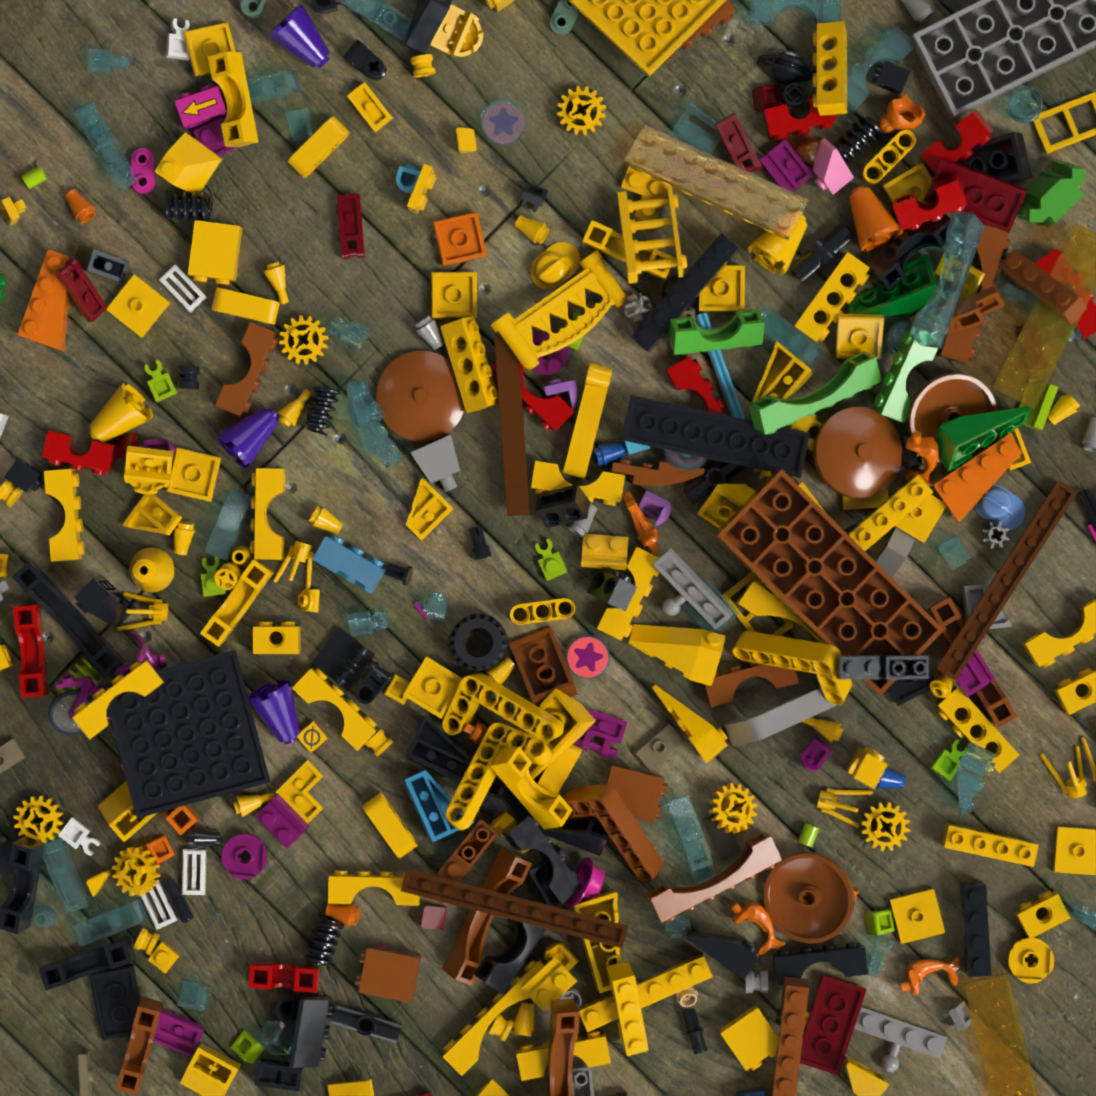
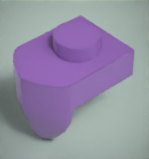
(557, 387)
(655, 507)

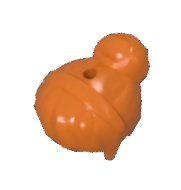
(901, 115)

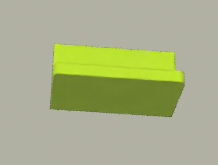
(1038, 416)

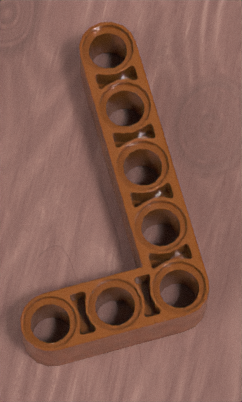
(619, 824)

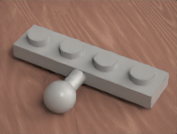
(690, 589)
(900, 1035)

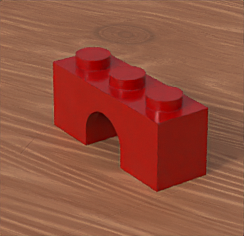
(781, 123)
(973, 131)
(912, 212)
(59, 449)
(294, 976)

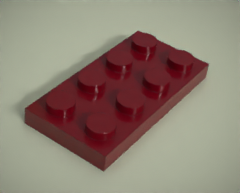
(988, 197)
(831, 1024)

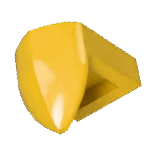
(562, 953)

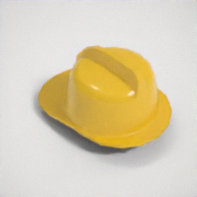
(555, 265)

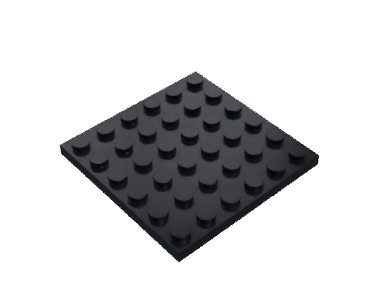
(188, 736)

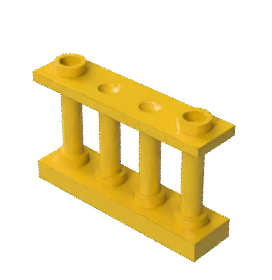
(632, 246)

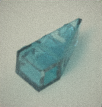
(970, 775)

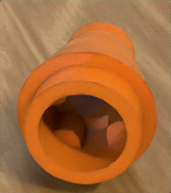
(81, 208)
(344, 913)

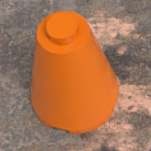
(872, 220)

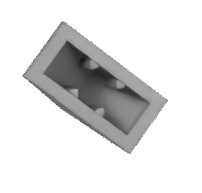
(895, 551)

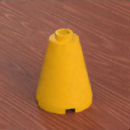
(776, 252)
(120, 414)
(159, 567)

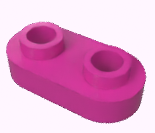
(144, 170)

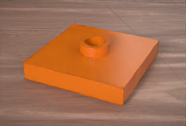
(460, 239)

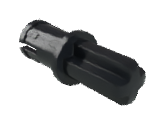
(177, 901)
(694, 1031)

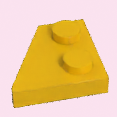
(427, 510)
(153, 516)

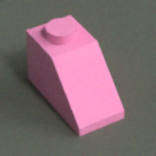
(830, 168)

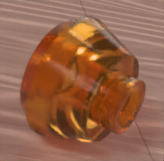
(808, 149)

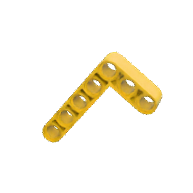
(587, 420)
(795, 655)
(500, 706)
(481, 764)

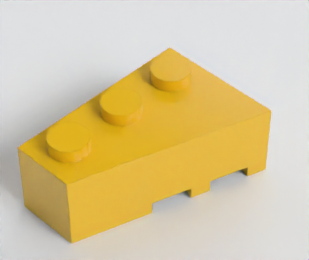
(783, 375)

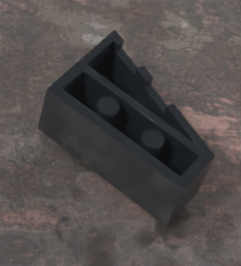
(104, 601)
(437, 752)

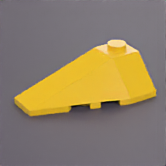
(686, 649)
(575, 721)
(699, 731)

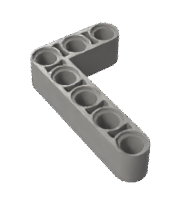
(777, 718)

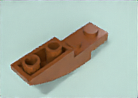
(971, 311)
(647, 476)
(467, 852)

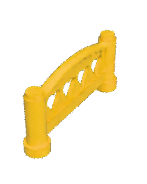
(518, 331)

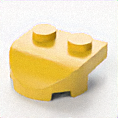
(458, 33)
(148, 469)

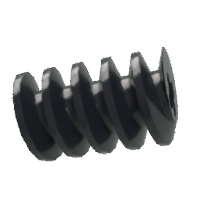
(857, 138)
(188, 206)
(320, 410)
(324, 940)

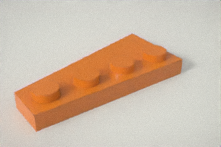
(974, 478)

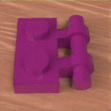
(606, 727)

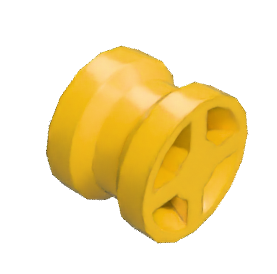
(423, 65)
(10, 493)
(222, 576)
(379, 743)
(146, 941)
(501, 1027)

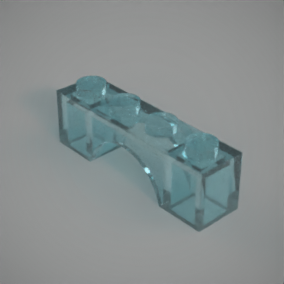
(765, 11)
(893, 48)

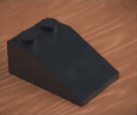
(1002, 158)
(729, 951)

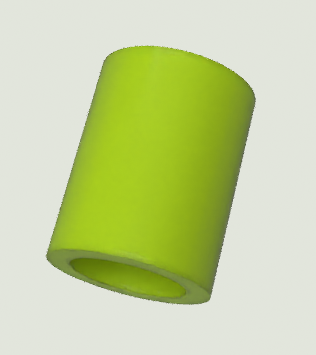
(34, 177)
(808, 834)

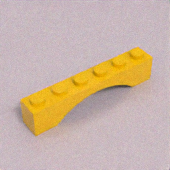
(763, 603)
(650, 991)
(465, 1050)

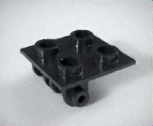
(343, 658)

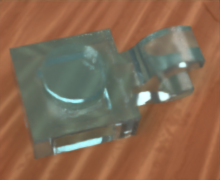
(103, 61)
(351, 333)
(364, 623)
(876, 961)

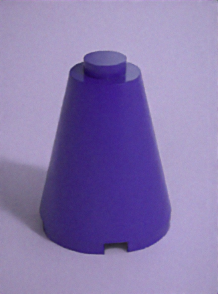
(301, 38)
(248, 436)
(277, 709)

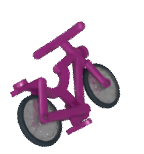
(64, 704)

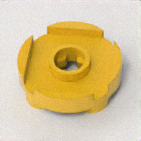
(1039, 969)

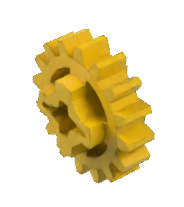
(576, 102)
(310, 331)
(37, 811)
(740, 815)
(893, 819)
(134, 861)

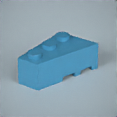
(349, 563)
(430, 804)

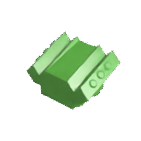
(1053, 193)

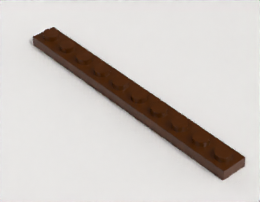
(1006, 581)
(514, 908)

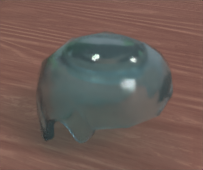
(1025, 105)
(893, 336)

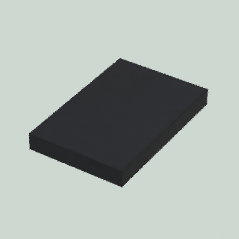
(116, 1000)

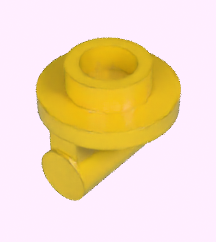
(309, 600)

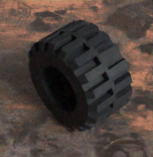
(472, 661)

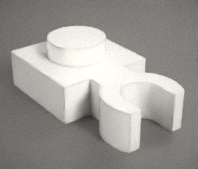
(176, 42)
(76, 834)

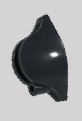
(785, 67)

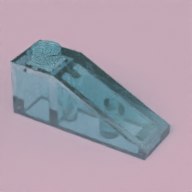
(791, 338)

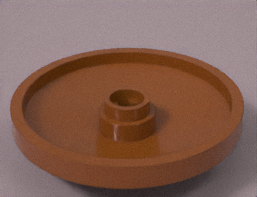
(420, 396)
(947, 399)
(857, 452)
(809, 897)

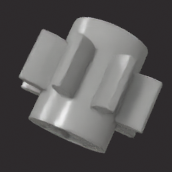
(637, 307)
(1001, 537)

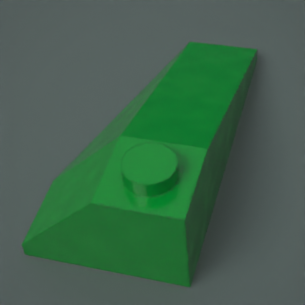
(905, 297)
(967, 434)

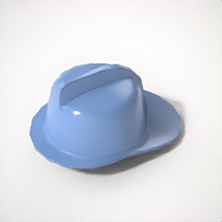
(1001, 506)

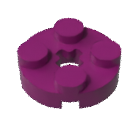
(553, 362)
(234, 864)

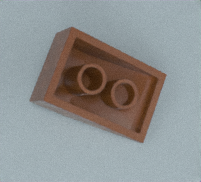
(542, 666)

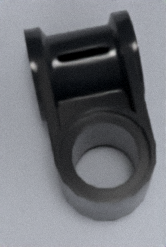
(363, 58)
(374, 682)

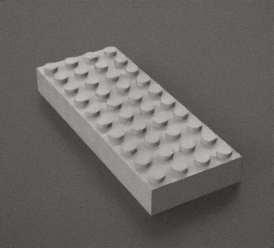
(1002, 47)

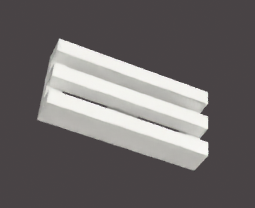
(196, 302)
(194, 891)
(166, 921)

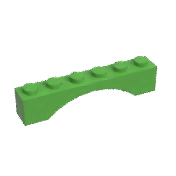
(854, 375)

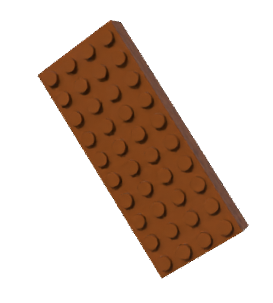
(825, 575)

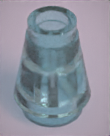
(49, 914)

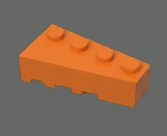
(48, 306)

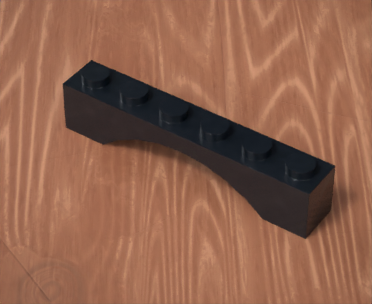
(684, 292)
(79, 628)
(579, 832)

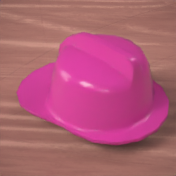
(591, 880)

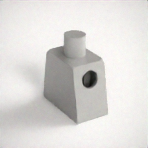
(439, 462)

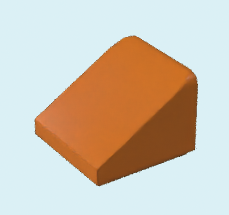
(160, 849)

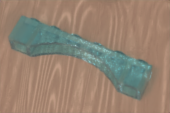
(961, 244)

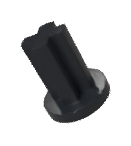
(399, 573)

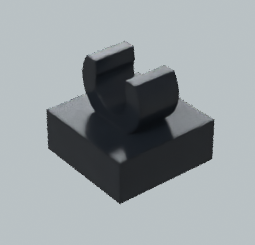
(533, 194)

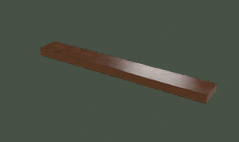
(512, 429)

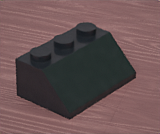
(311, 1030)

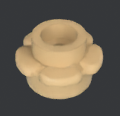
(687, 997)

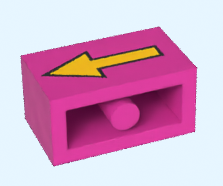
(201, 107)

